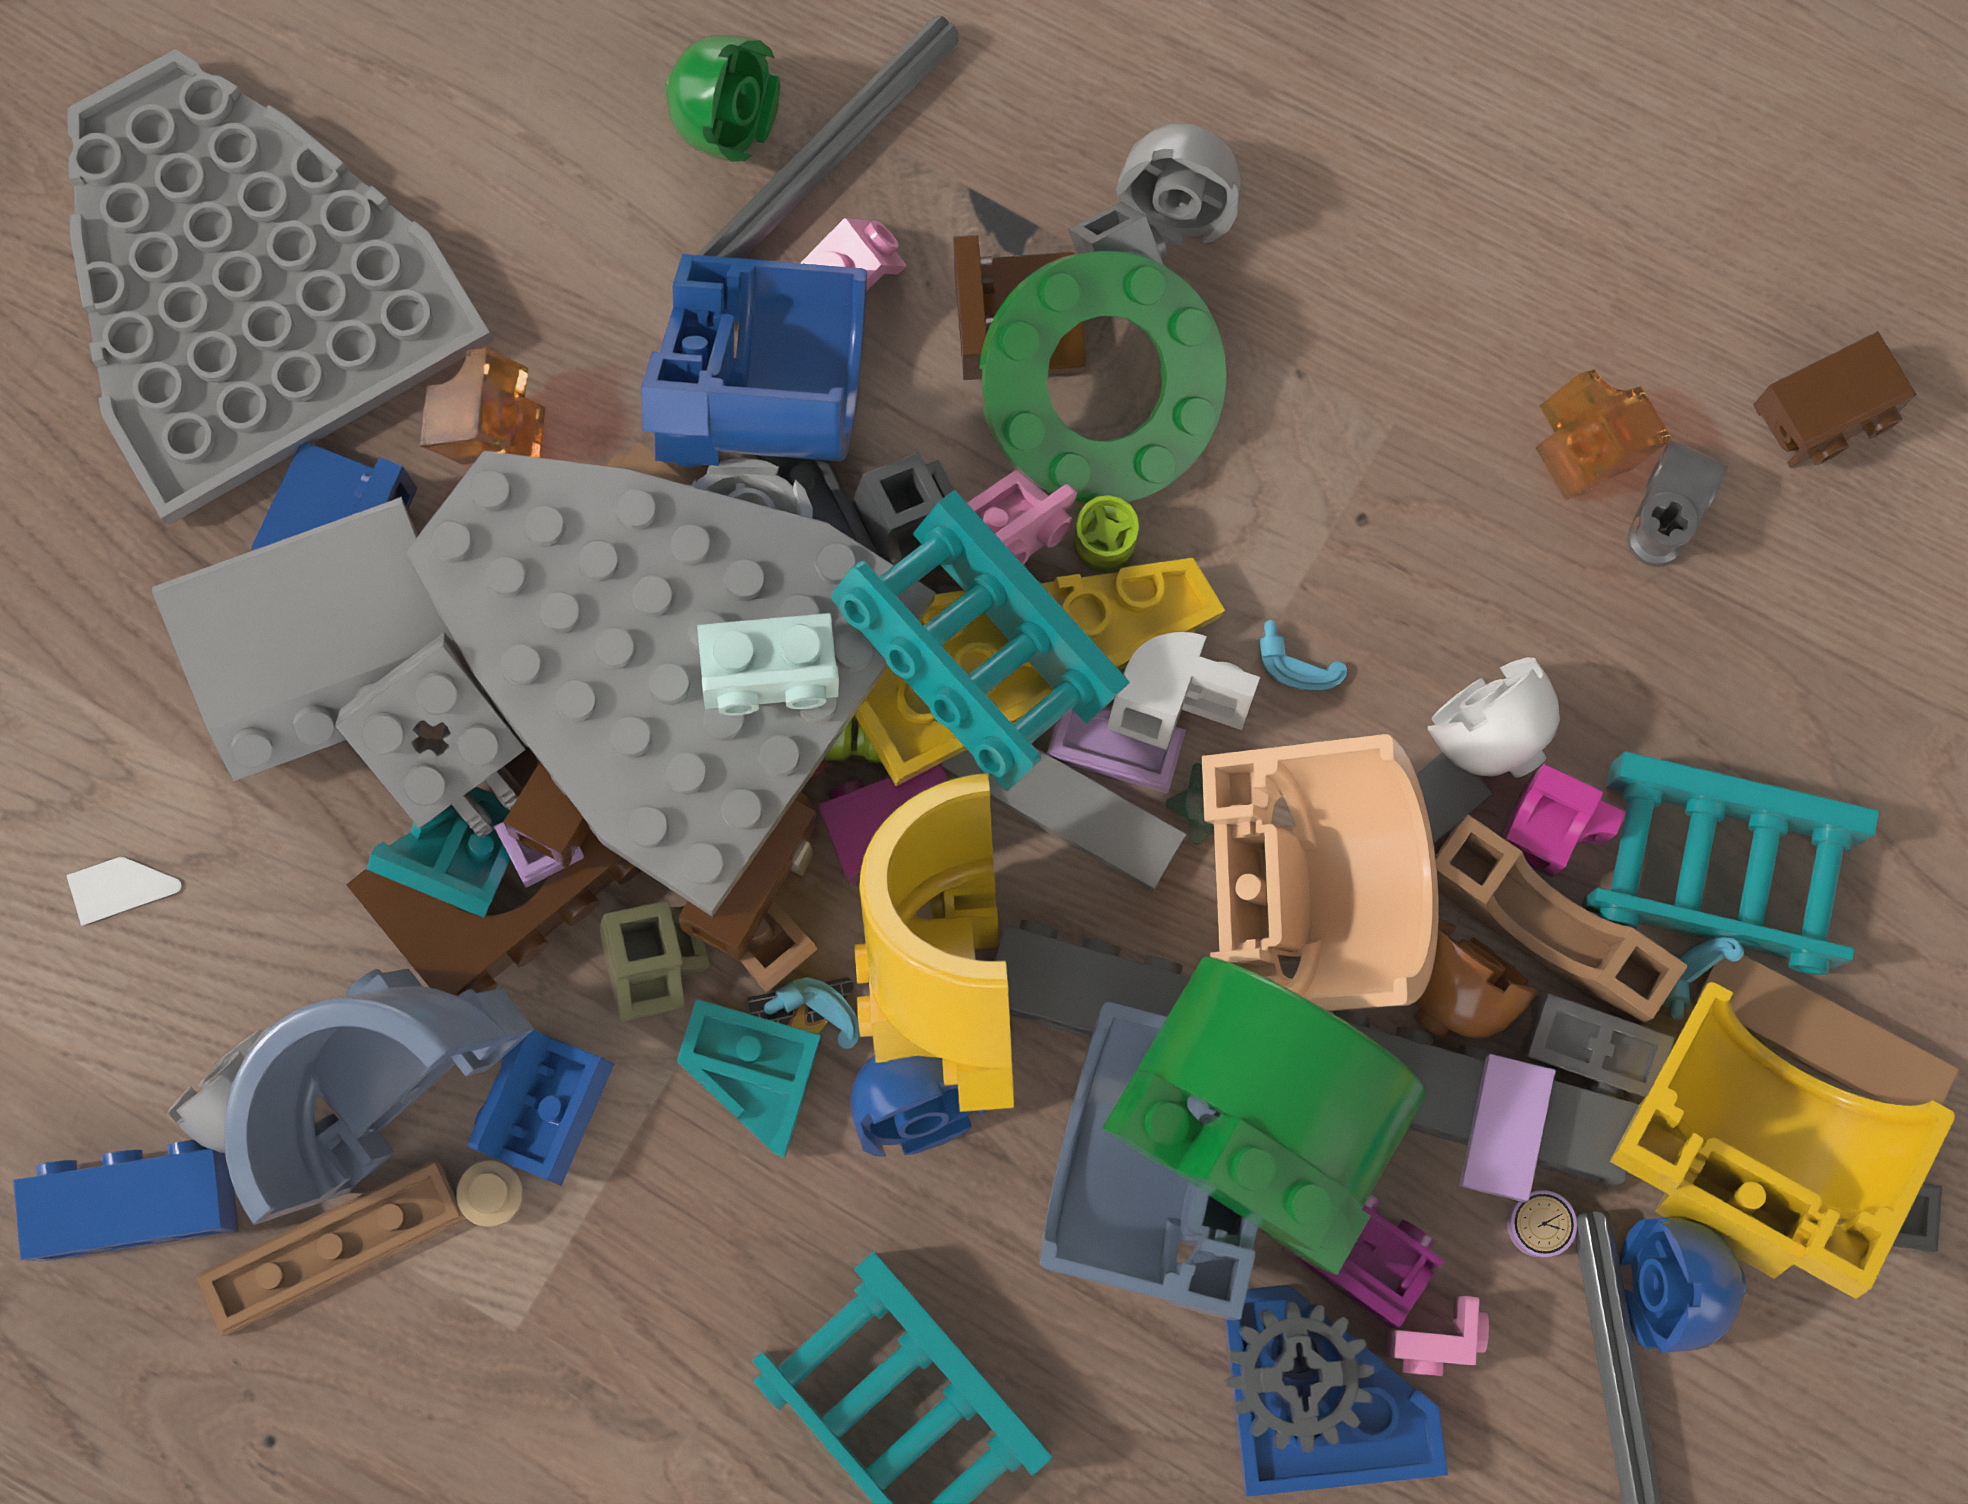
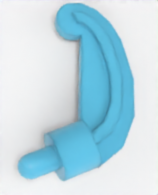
(1293, 671)
(1699, 961)
(822, 1000)

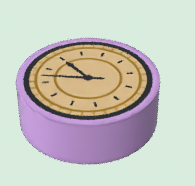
(1542, 1224)

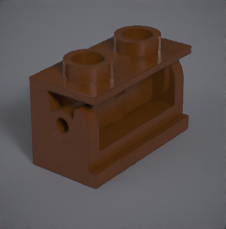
(1836, 400)

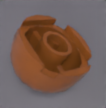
(1471, 989)

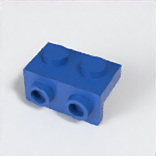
(540, 1106)

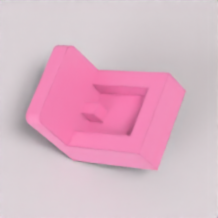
(859, 245)
(1428, 1352)

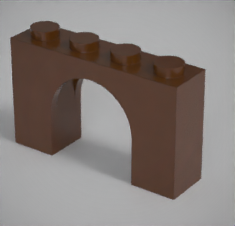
(555, 828)
(466, 951)

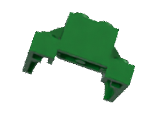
(1300, 1101)

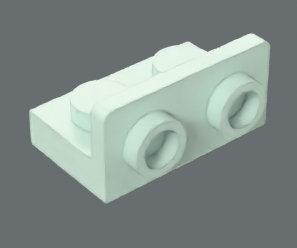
(768, 663)

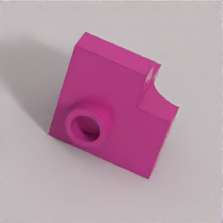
(1557, 815)

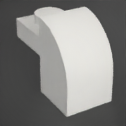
(1174, 677)

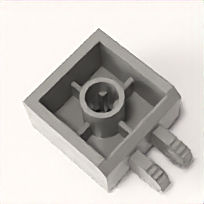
(433, 773)

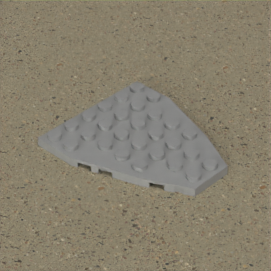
(241, 283)
(581, 628)

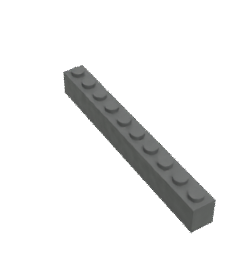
(1070, 983)

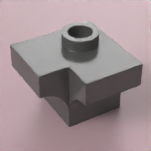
(897, 500)

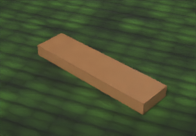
(1830, 1036)
(330, 1247)

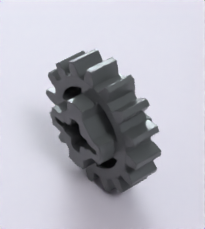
(1303, 1409)

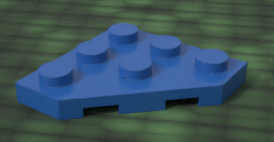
(1397, 1431)

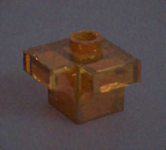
(482, 411)
(1597, 433)

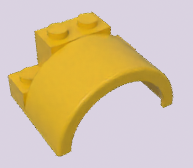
(923, 972)
(1777, 1154)

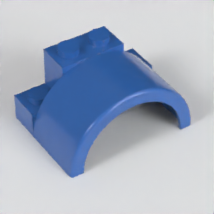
(792, 369)

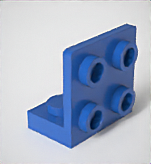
(329, 488)

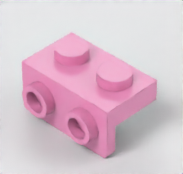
(1025, 514)

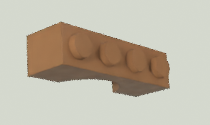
(1594, 955)

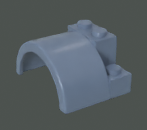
(369, 1063)
(1123, 1215)

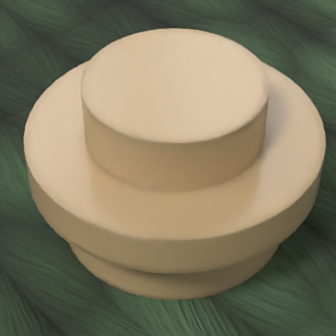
(490, 1193)

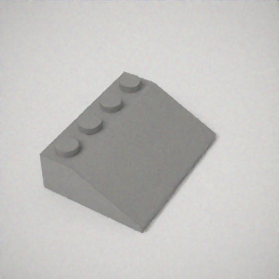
(298, 633)

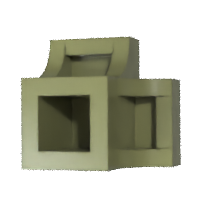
(648, 957)

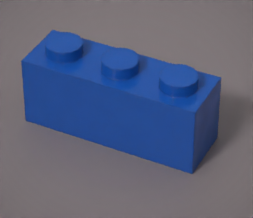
(124, 1202)

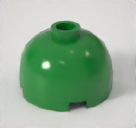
(723, 95)

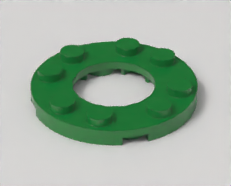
(1018, 360)

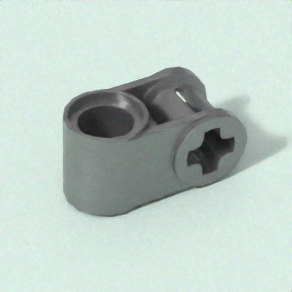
(1677, 499)

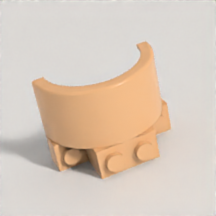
(1341, 889)

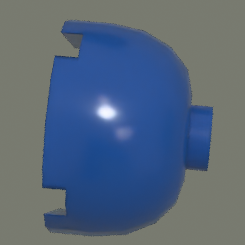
(906, 1105)
(1682, 1284)

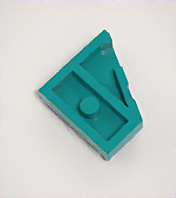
(449, 857)
(751, 1068)

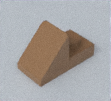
(776, 948)

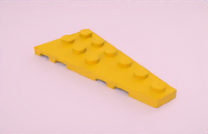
(1114, 611)

